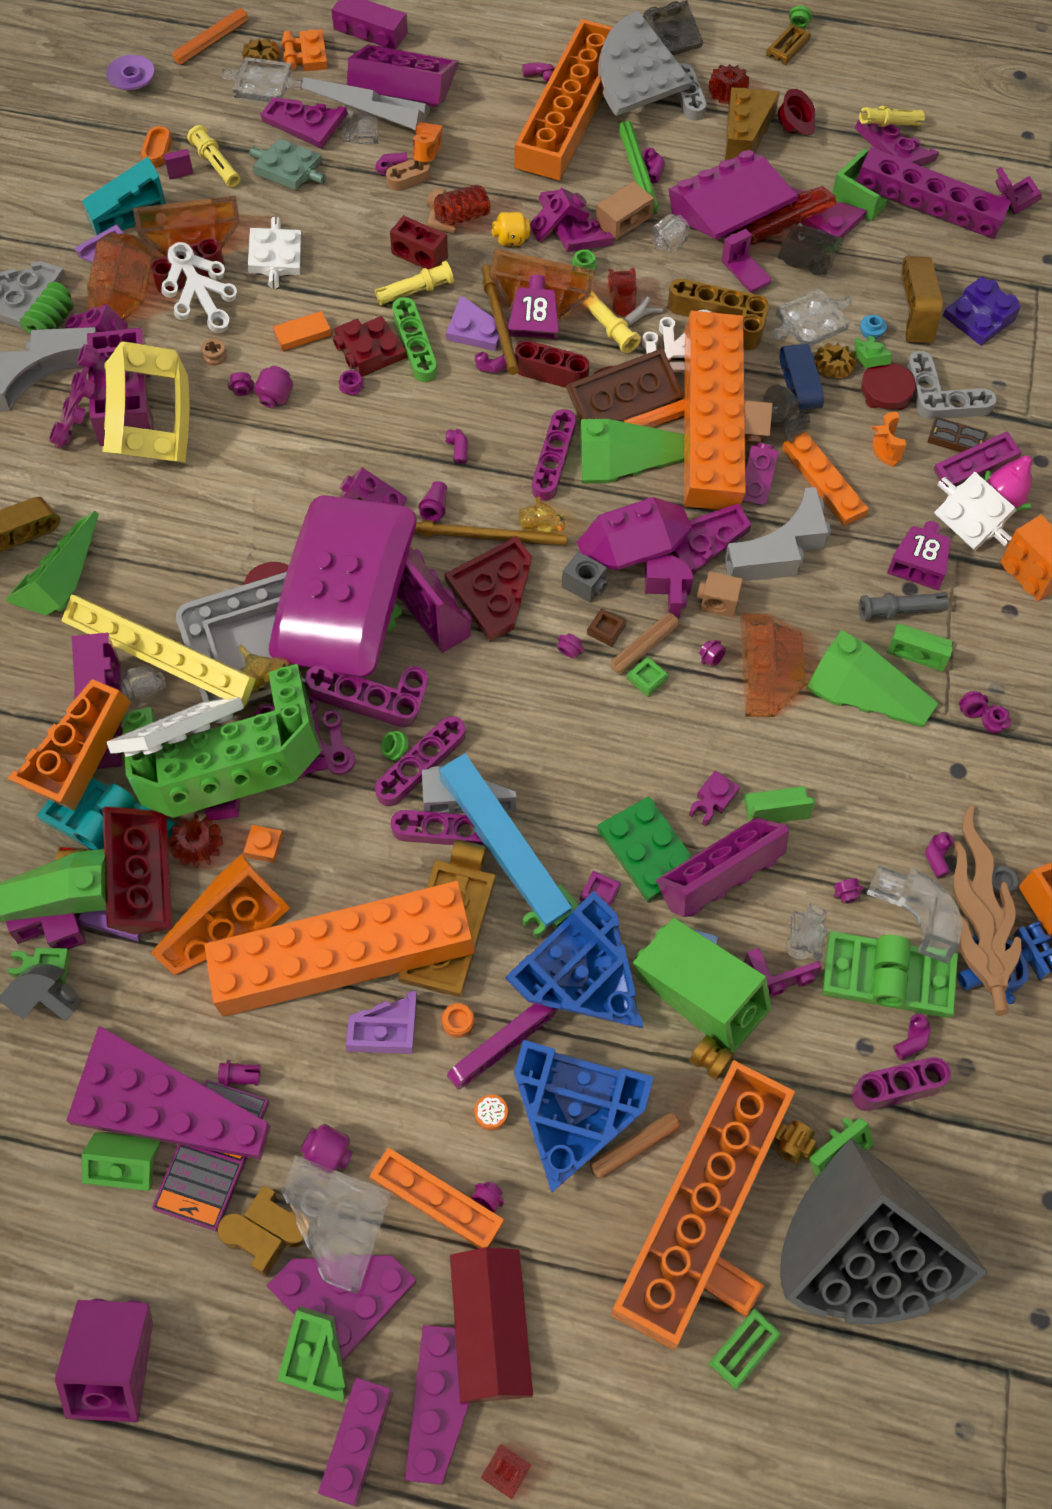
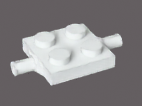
(274, 252)
(975, 511)

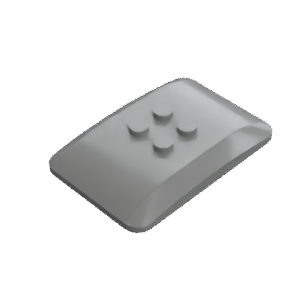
(232, 618)

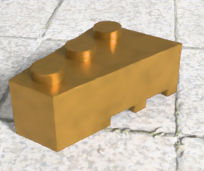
(748, 119)

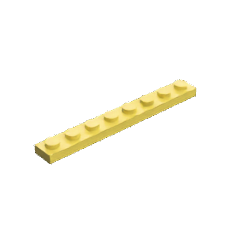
(159, 650)

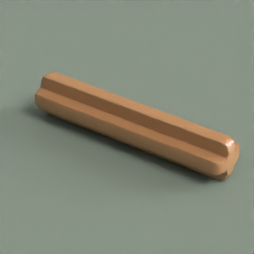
(644, 643)
(634, 1145)

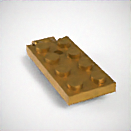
(476, 889)

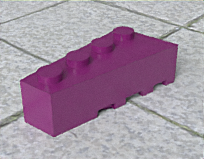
(97, 660)

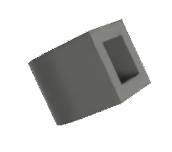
(38, 985)

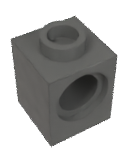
(584, 567)

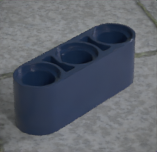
(802, 375)

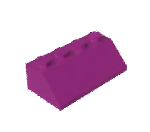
(723, 866)

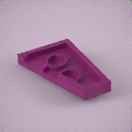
(305, 122)
(890, 141)
(578, 234)
(711, 536)

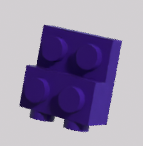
(983, 310)

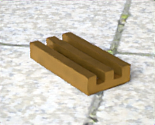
(792, 46)

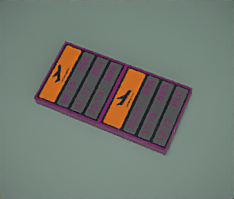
(204, 1180)

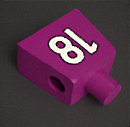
(534, 311)
(922, 556)

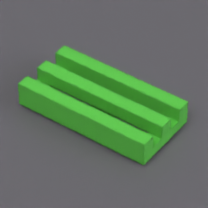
(724, 1372)

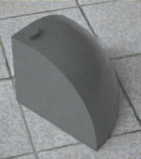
(871, 1246)

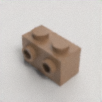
(624, 210)

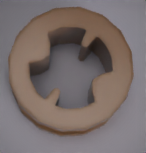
(215, 358)

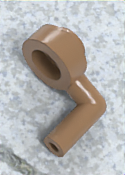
(432, 219)

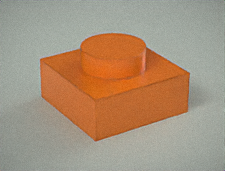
(263, 843)

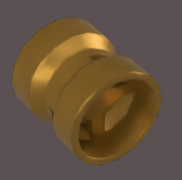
(711, 1057)

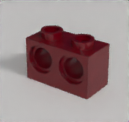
(418, 243)

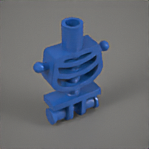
(1029, 954)

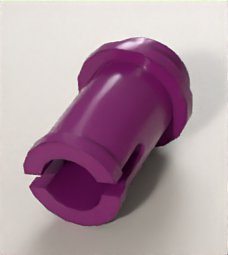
(238, 1073)

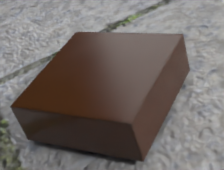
(606, 627)

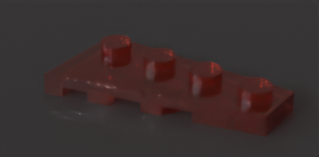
(807, 205)

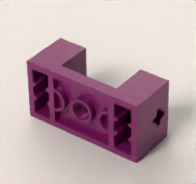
(137, 408)

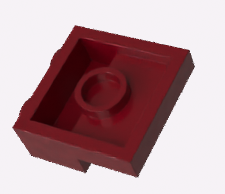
(368, 345)

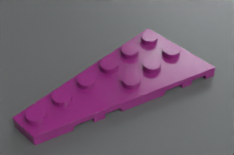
(147, 1099)

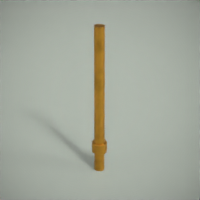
(492, 291)
(429, 528)

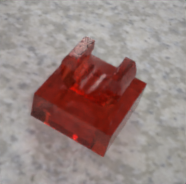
(506, 1471)

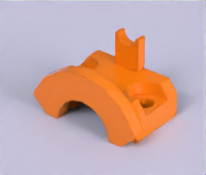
(884, 444)

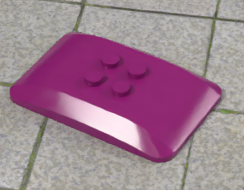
(342, 584)

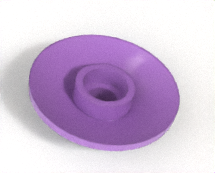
(130, 72)

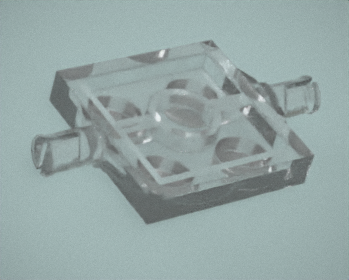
(261, 79)
(812, 317)

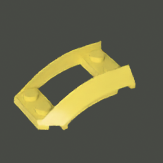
(139, 441)

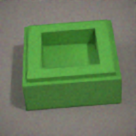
(647, 676)

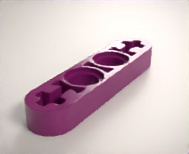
(554, 454)
(416, 757)
(447, 837)
(500, 1044)

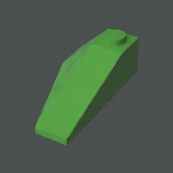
(623, 448)
(59, 573)
(864, 679)
(57, 888)

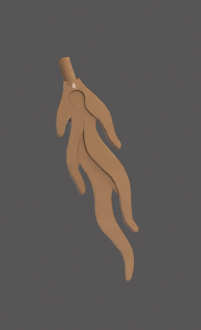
(990, 922)

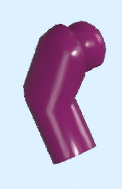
(538, 68)
(389, 160)
(655, 164)
(460, 443)
(917, 1037)

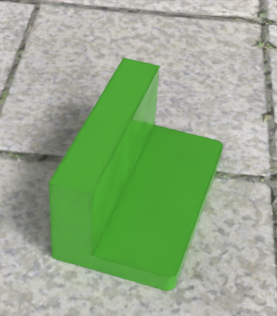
(920, 647)
(779, 805)
(119, 1161)

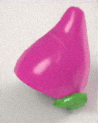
(1013, 482)

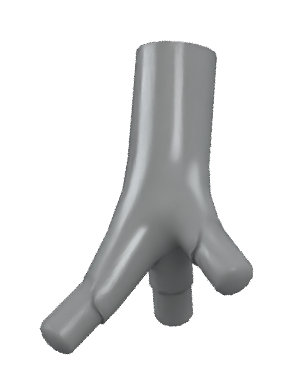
(641, 310)

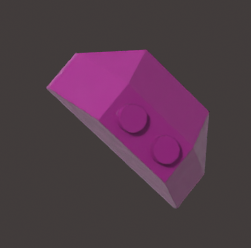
(635, 533)

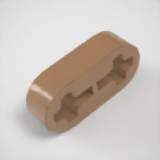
(407, 174)

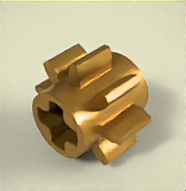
(795, 1141)

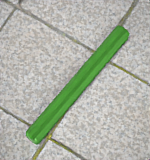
(636, 160)

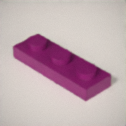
(978, 459)

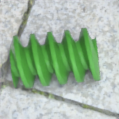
(48, 309)

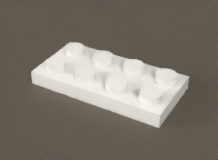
(174, 727)

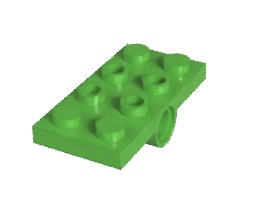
(888, 974)

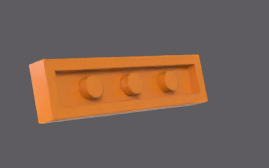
(826, 478)
(436, 1199)

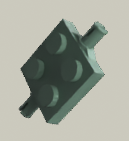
(287, 164)

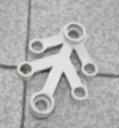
(197, 284)
(672, 348)

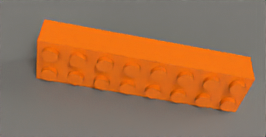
(564, 106)
(714, 411)
(338, 949)
(702, 1206)

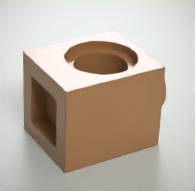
(757, 421)
(719, 594)

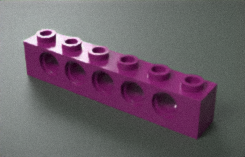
(933, 193)

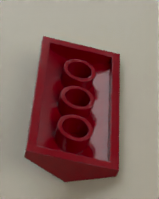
(136, 870)
(490, 1325)

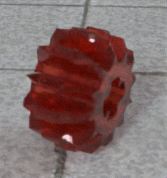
(724, 79)
(208, 843)

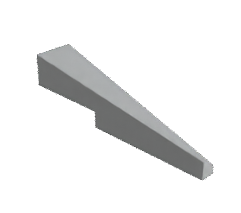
(395, 110)

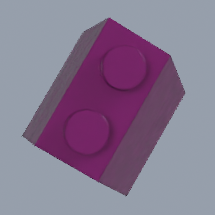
(105, 1360)

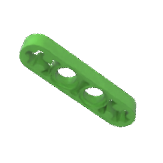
(413, 339)

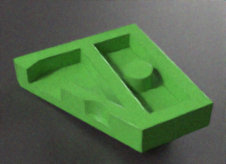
(314, 1356)

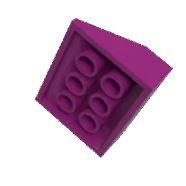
(401, 74)
(730, 195)
(432, 604)

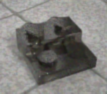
(675, 26)
(810, 249)

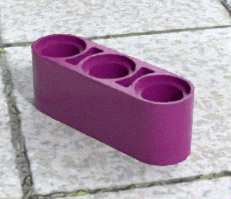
(914, 1076)

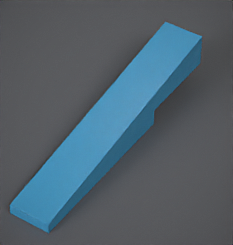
(504, 839)

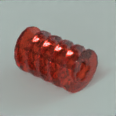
(462, 205)

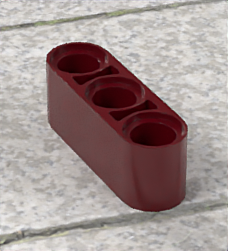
(207, 248)
(550, 364)

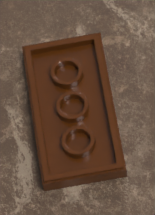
(626, 389)

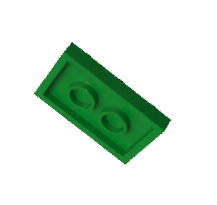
(644, 845)

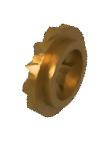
(269, 48)
(838, 368)

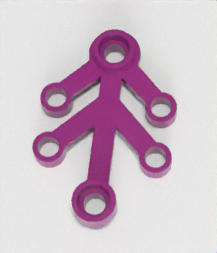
(80, 388)
(328, 753)

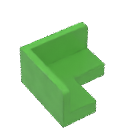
(855, 194)

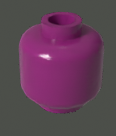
(273, 386)
(327, 1147)

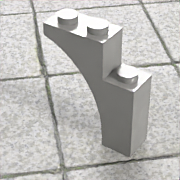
(45, 355)
(783, 549)

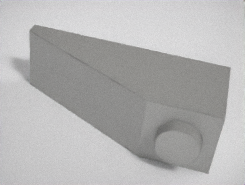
(438, 798)

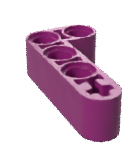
(366, 689)

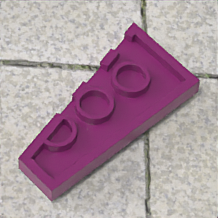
(436, 1408)

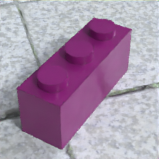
(370, 22)
(356, 1442)

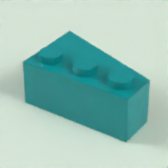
(115, 201)

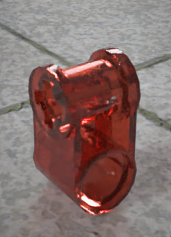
(623, 291)

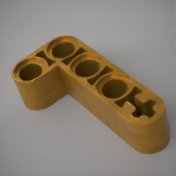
(696, 296)
(922, 298)
(26, 522)

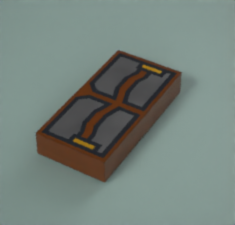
(955, 435)

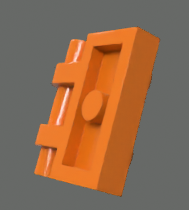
(312, 47)

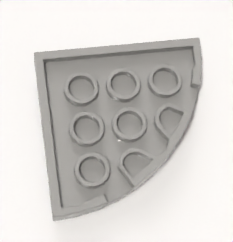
(637, 66)

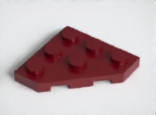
(493, 586)

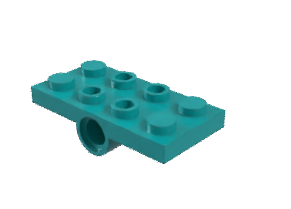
(86, 822)

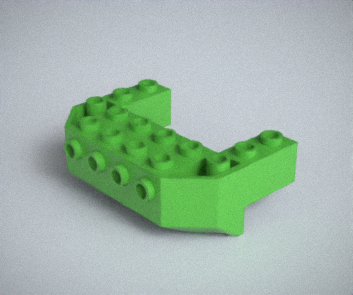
(230, 758)

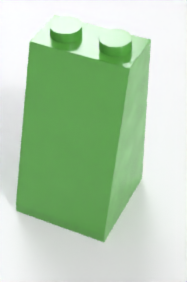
(704, 984)

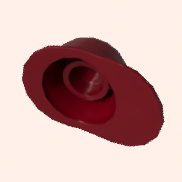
(797, 113)

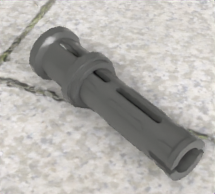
(890, 605)

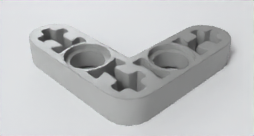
(686, 100)
(975, 401)

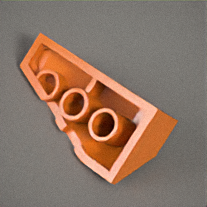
(230, 906)

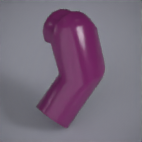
(485, 364)
(936, 852)

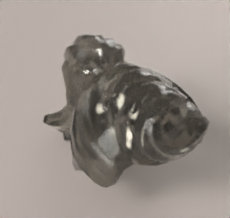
(786, 411)

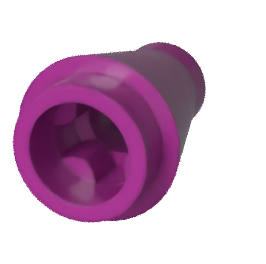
(434, 502)

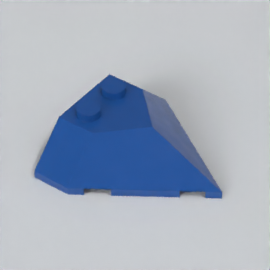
(582, 967)
(575, 1106)

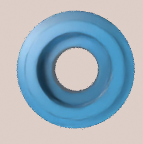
(873, 326)

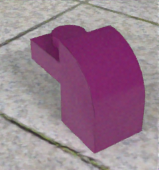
(671, 577)
(59, 930)

